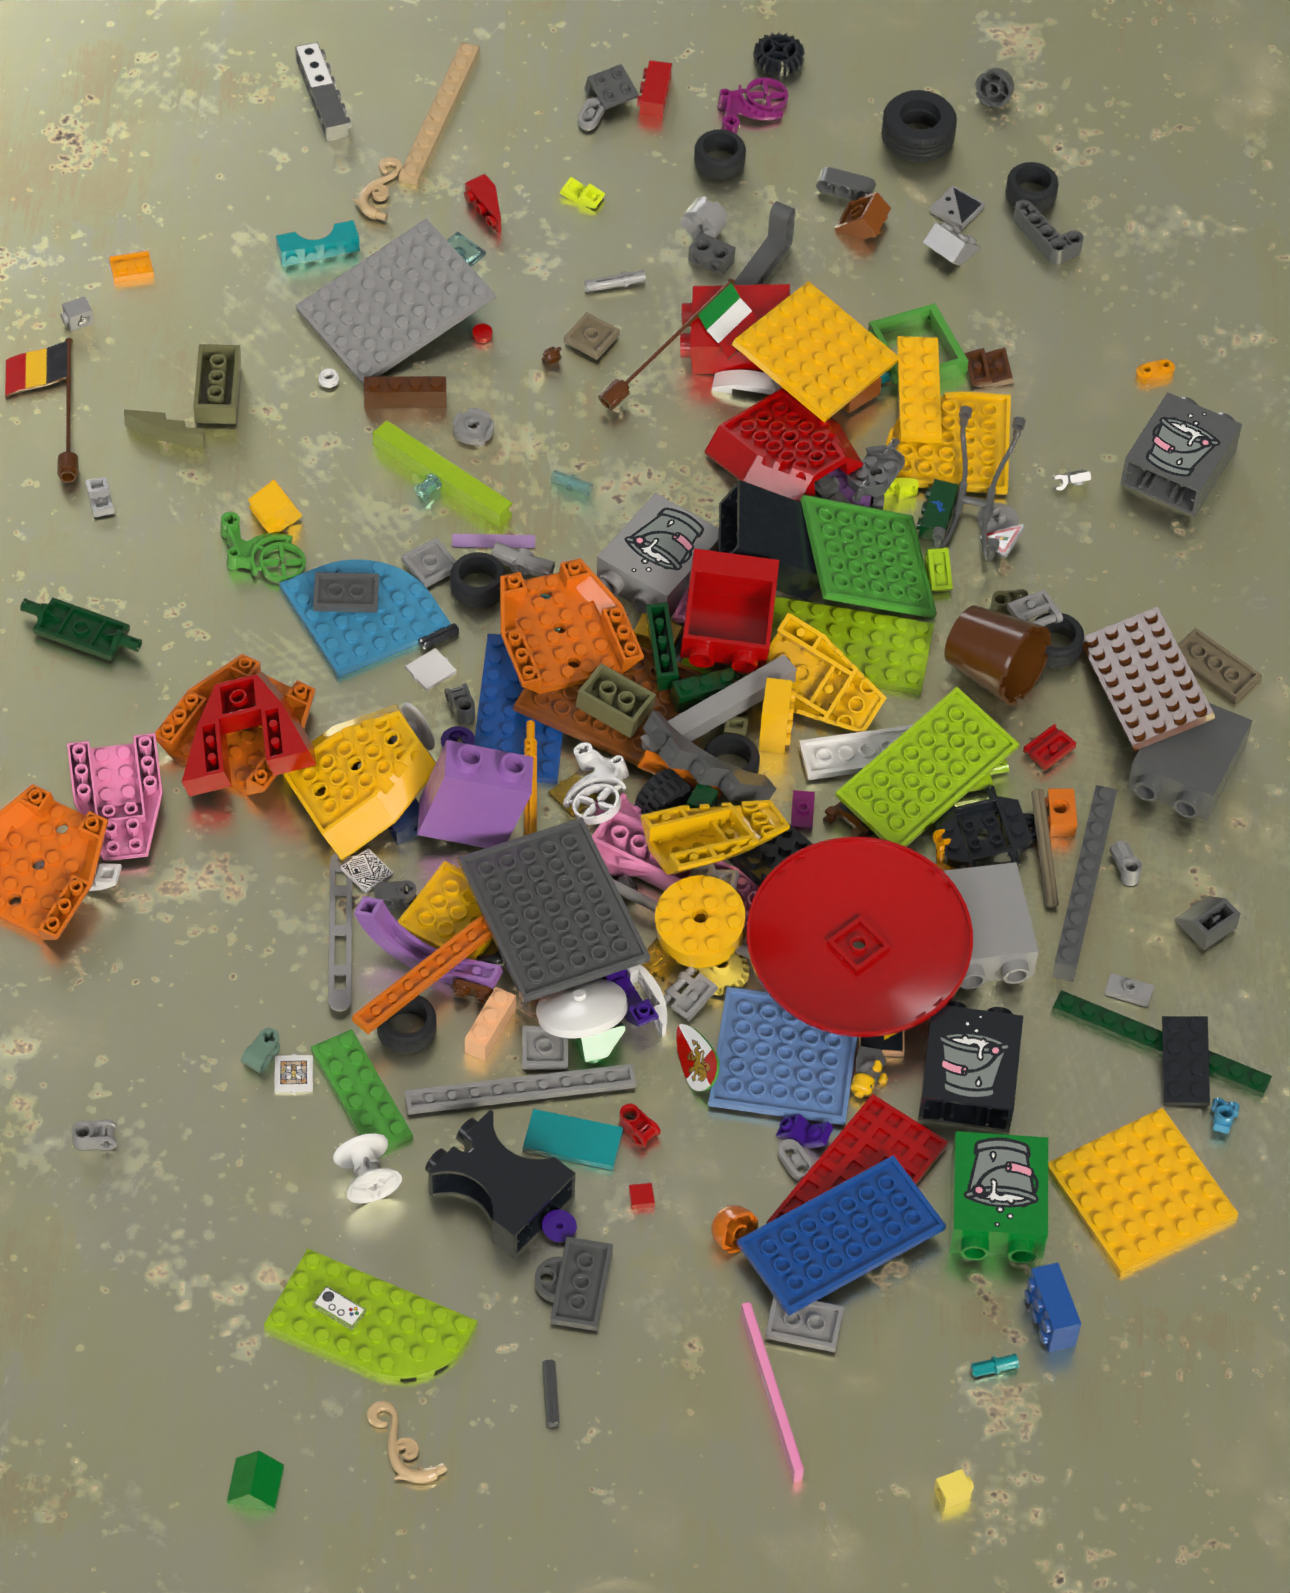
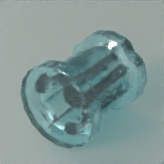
(428, 486)

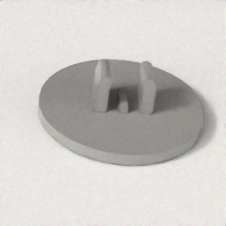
(1001, 517)

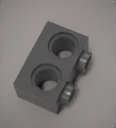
(711, 253)

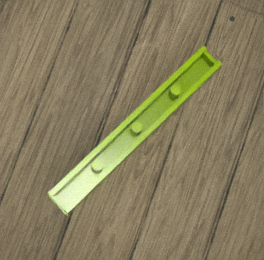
(453, 479)

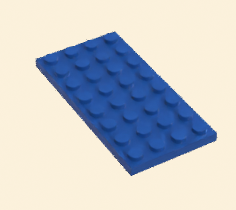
(501, 726)
(841, 1235)

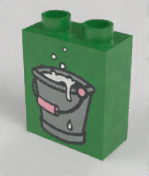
(999, 1196)

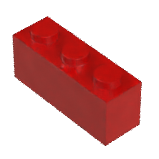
(654, 89)

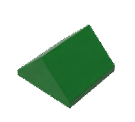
(255, 1481)

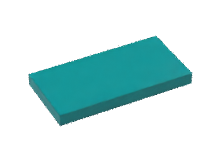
(572, 1139)

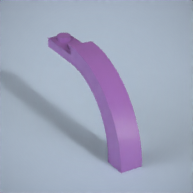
(410, 951)

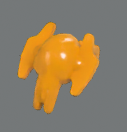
(940, 846)

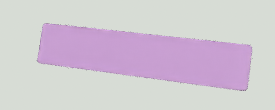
(489, 540)

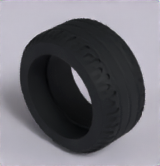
(719, 168)
(1032, 173)
(476, 563)
(1066, 655)
(736, 745)
(412, 1041)

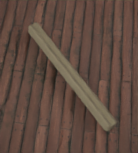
(1044, 848)

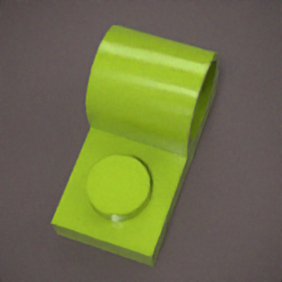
(939, 569)

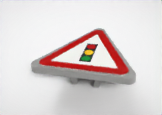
(1007, 538)

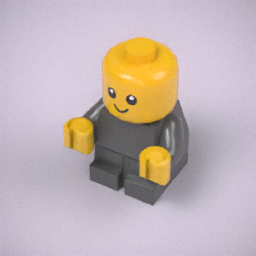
(868, 1069)

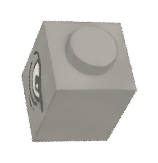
(77, 314)

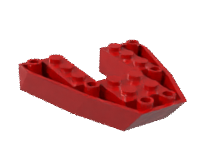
(240, 706)

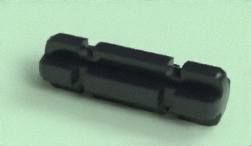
(439, 636)

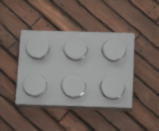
(811, 1327)

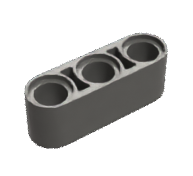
(844, 184)

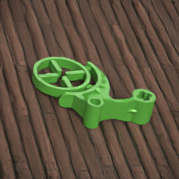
(242, 552)

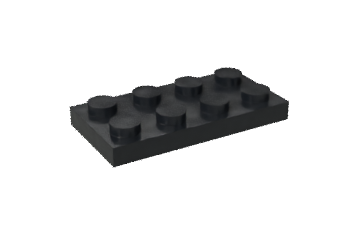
(1185, 1061)

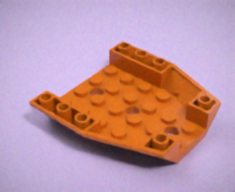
(579, 604)
(245, 749)
(70, 860)

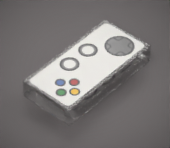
(339, 1308)

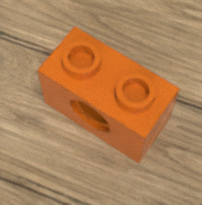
(1065, 822)

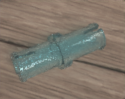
(571, 482)

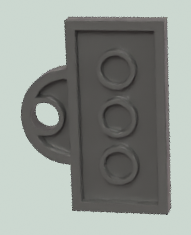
(576, 1282)

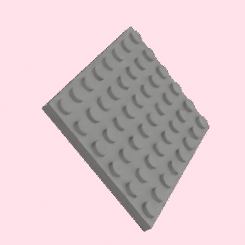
(395, 301)

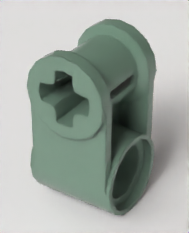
(262, 1050)

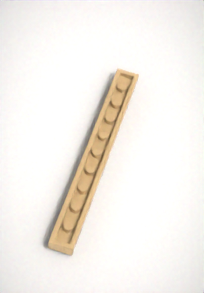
(438, 114)

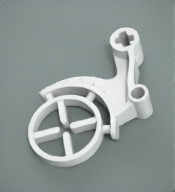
(605, 779)

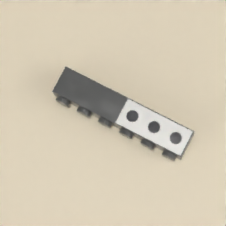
(322, 91)

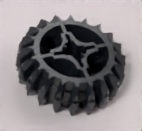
(783, 54)

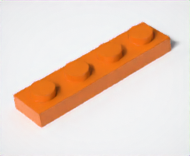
(654, 764)

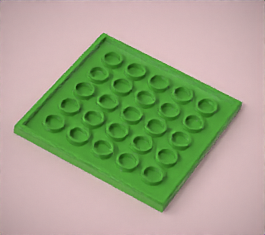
(868, 557)

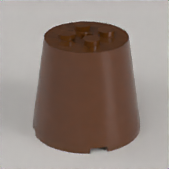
(998, 652)

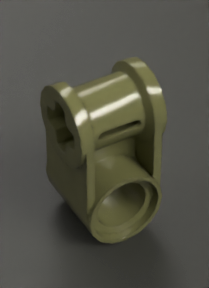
(1001, 598)

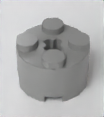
(704, 217)

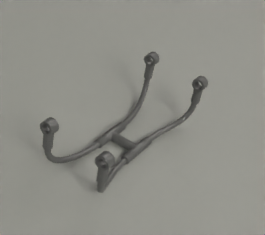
(992, 544)

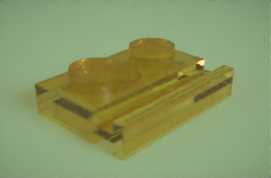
(660, 963)

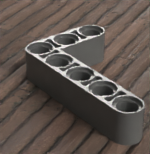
(772, 249)

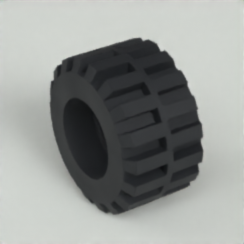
(663, 792)

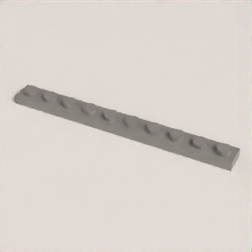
(520, 1089)

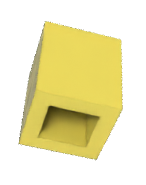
(953, 1489)

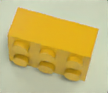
(777, 715)

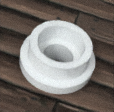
(328, 378)

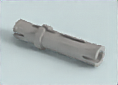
(623, 279)

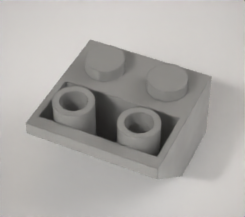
(951, 243)

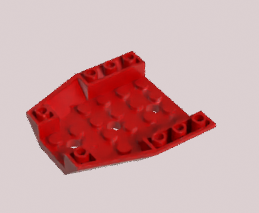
(763, 457)

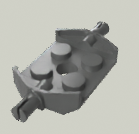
(879, 460)

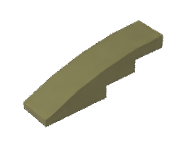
(158, 427)

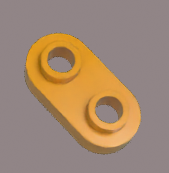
(1157, 371)

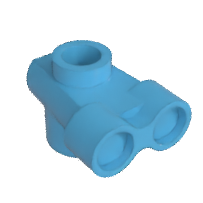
(1224, 1114)

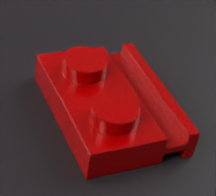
(1049, 747)

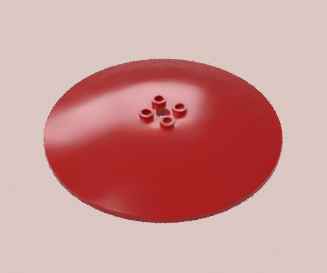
(866, 893)

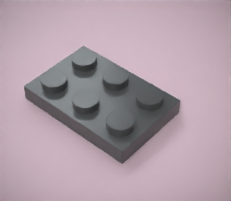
(346, 592)

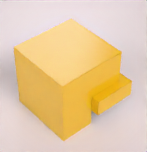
(273, 508)

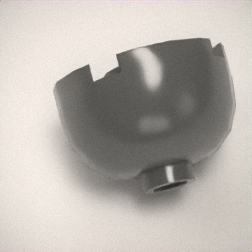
(994, 87)

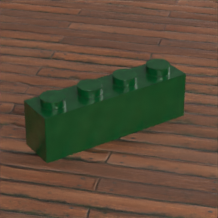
(662, 645)

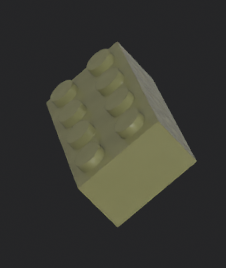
(217, 384)

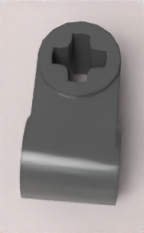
(461, 704)
(395, 893)

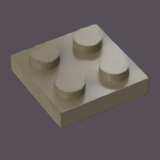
(591, 335)

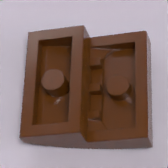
(989, 368)

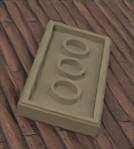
(1218, 666)

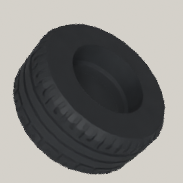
(922, 108)

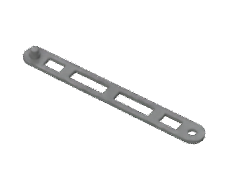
(340, 998)

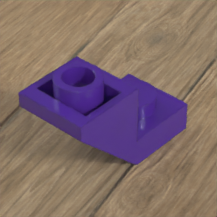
(800, 1130)

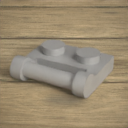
(1035, 605)

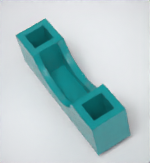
(296, 249)

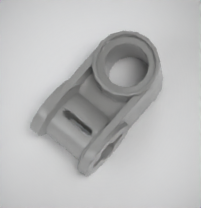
(95, 1135)

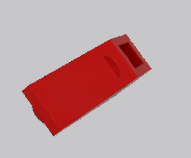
(483, 196)

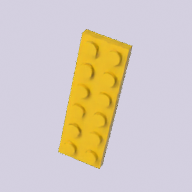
(919, 389)

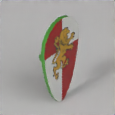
(697, 1058)

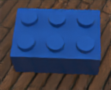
(1052, 1307)

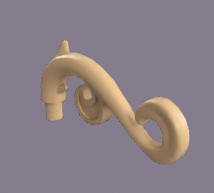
(378, 190)
(394, 1446)

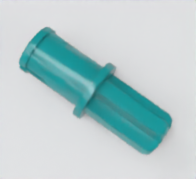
(995, 1365)

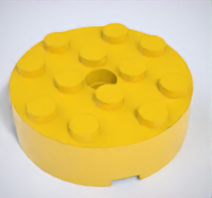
(705, 900)

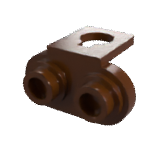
(464, 988)

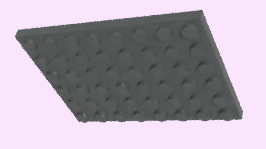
(553, 909)

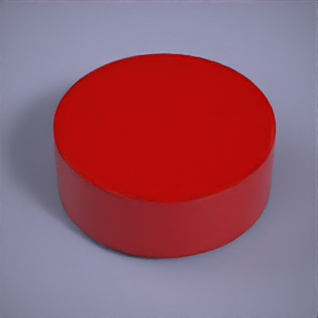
(482, 333)

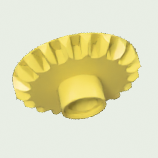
(732, 974)

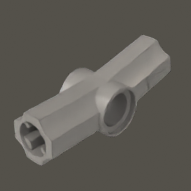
(522, 561)

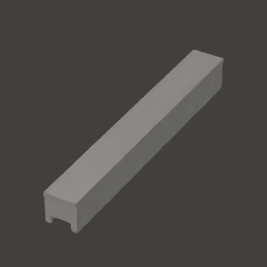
(726, 702)

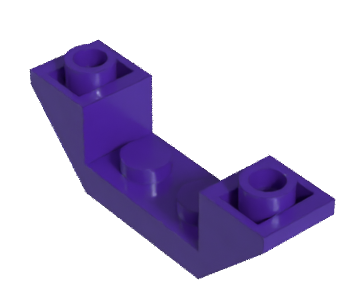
(638, 1011)

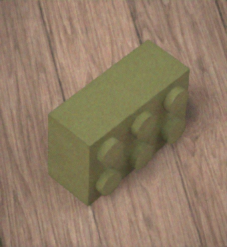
(615, 700)

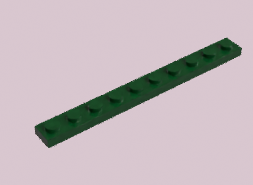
(1151, 1041)

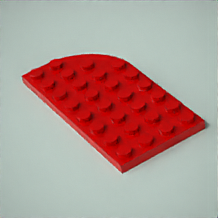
(866, 1140)

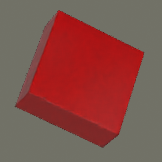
(641, 1196)

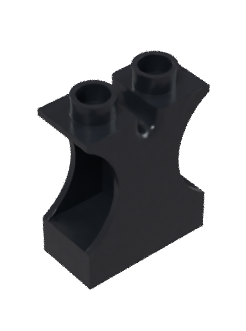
(507, 1186)

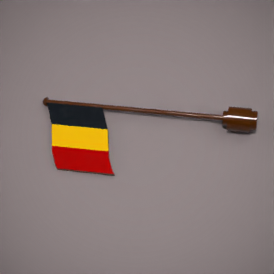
(39, 370)

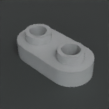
(590, 114)
(794, 1162)

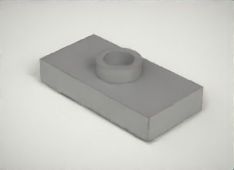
(1129, 990)

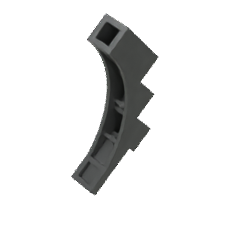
(706, 769)

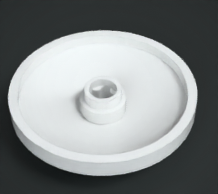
(582, 1009)

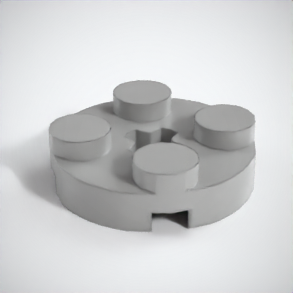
(473, 436)

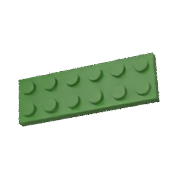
(360, 1088)

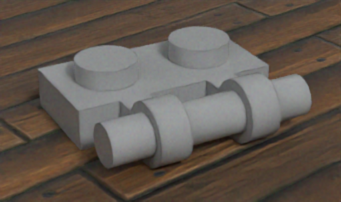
(693, 996)

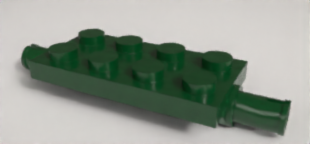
(80, 628)

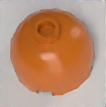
(732, 1224)

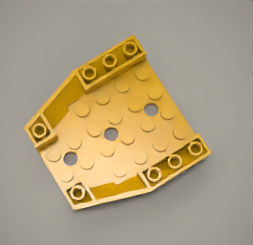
(367, 799)

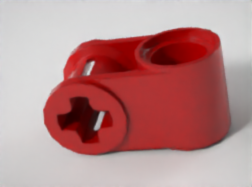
(640, 1128)

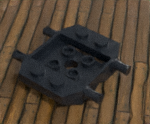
(981, 818)

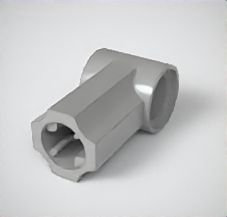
(1127, 863)

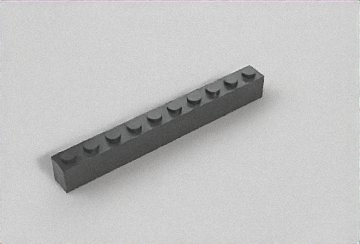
(1084, 883)

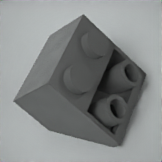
(1209, 920)

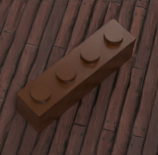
(405, 392)

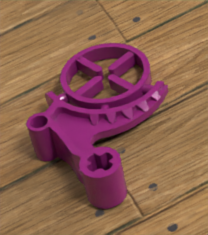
(735, 104)

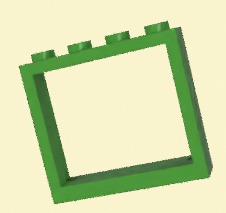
(958, 361)

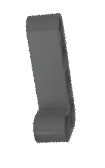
(1044, 236)

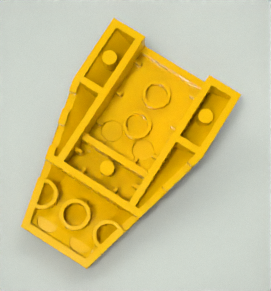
(825, 679)
(705, 835)

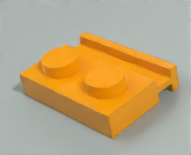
(131, 266)

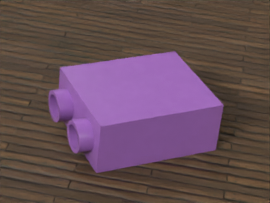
(475, 795)

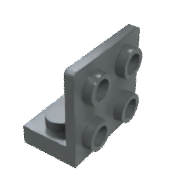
(611, 86)

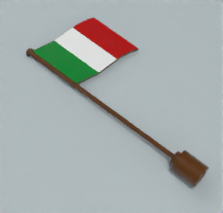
(724, 319)

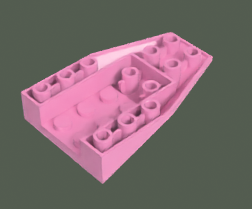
(121, 787)

